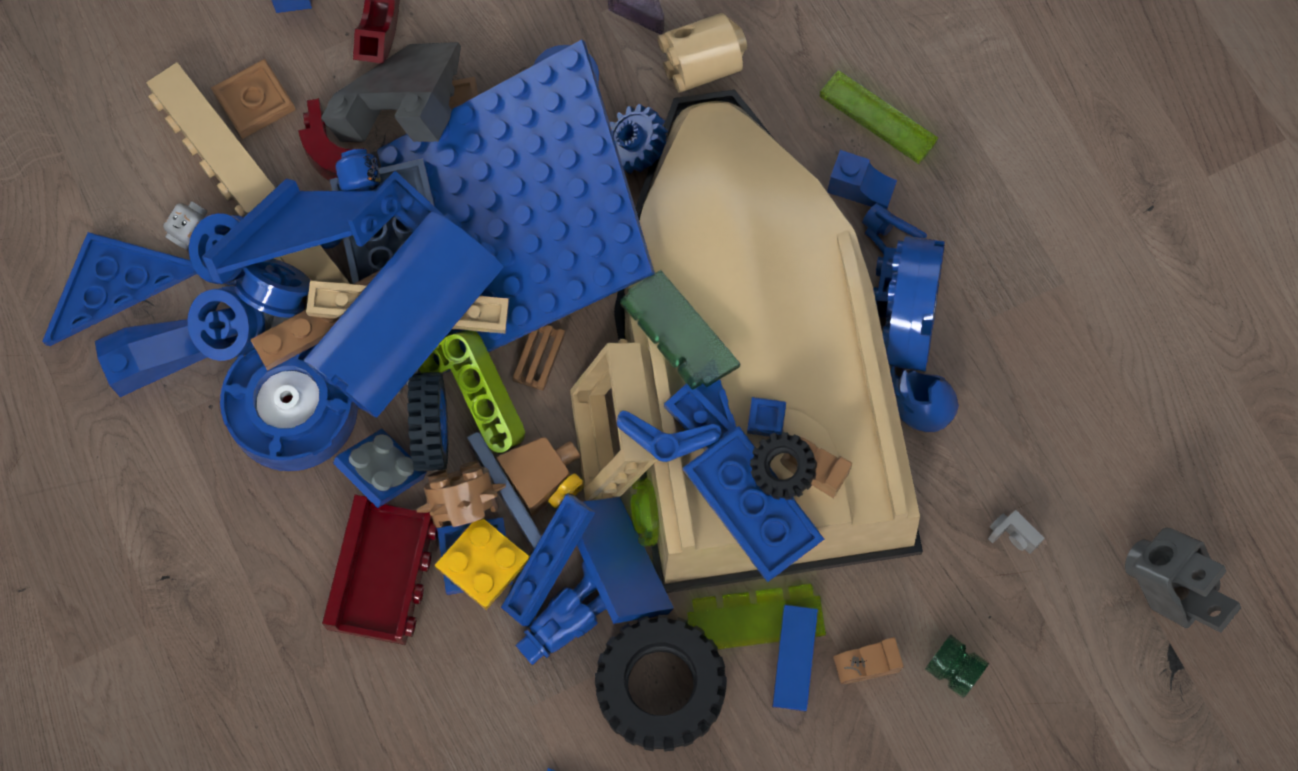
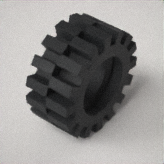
(783, 444)

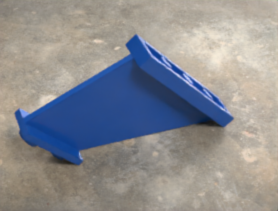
(297, 221)

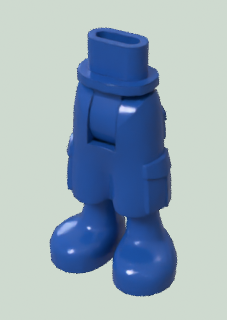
(562, 620)

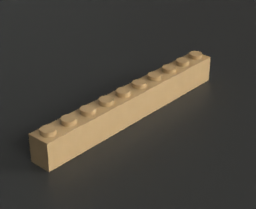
(227, 160)

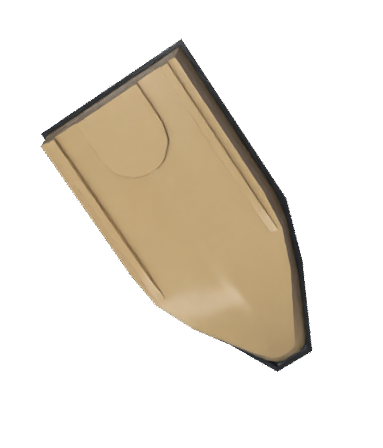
(794, 303)

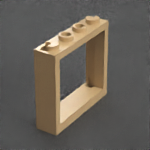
(622, 369)

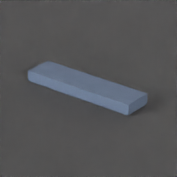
(507, 494)

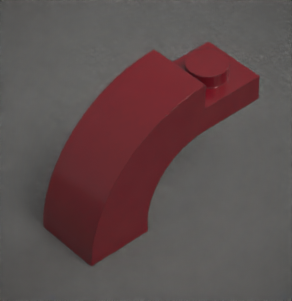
(376, 30)
(318, 148)

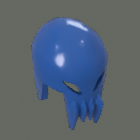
(924, 400)

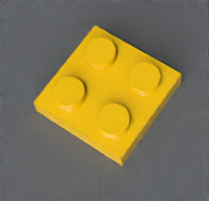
(482, 562)

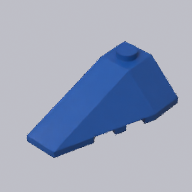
(146, 354)

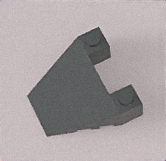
(410, 81)

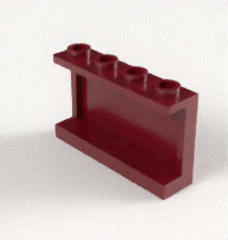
(380, 572)

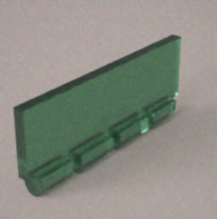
(679, 331)

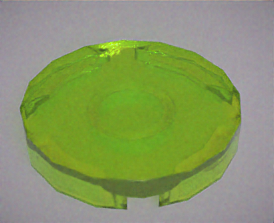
(645, 512)

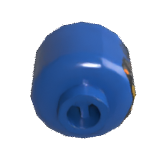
(357, 171)

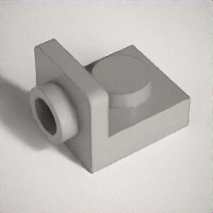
(1021, 532)

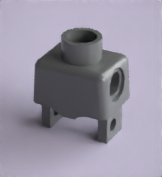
(1175, 562)

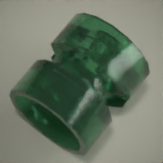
(957, 666)

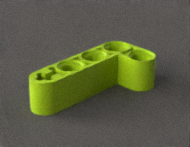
(477, 393)

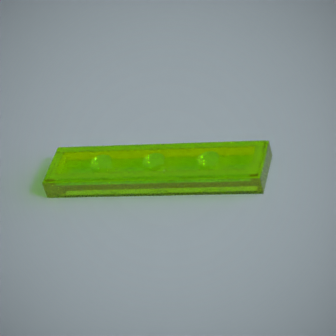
(878, 117)

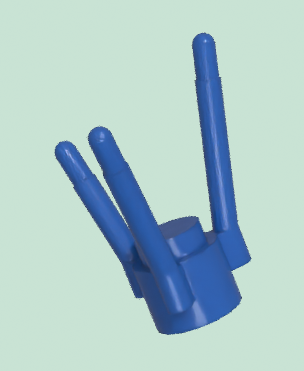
(882, 221)

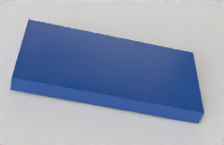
(766, 528)
(621, 564)

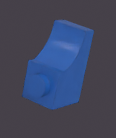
(859, 181)

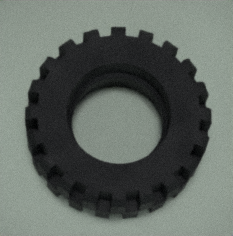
(660, 636)

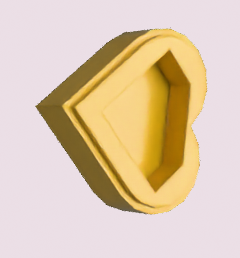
(571, 485)

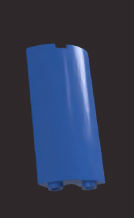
(404, 312)

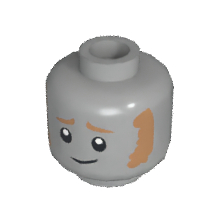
(182, 222)

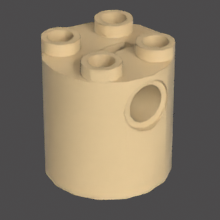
(703, 51)

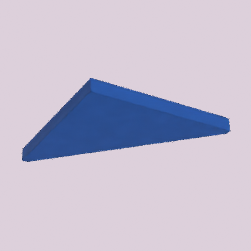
(110, 279)

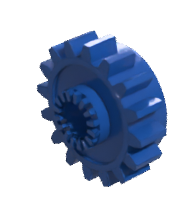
(639, 137)

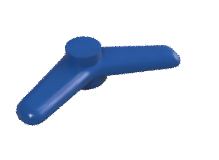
(667, 446)

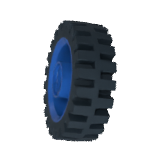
(428, 421)

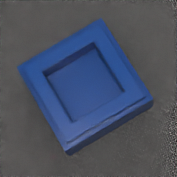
(766, 417)

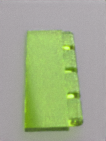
(751, 624)

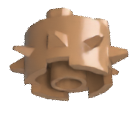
(460, 495)

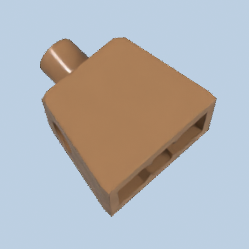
(537, 471)

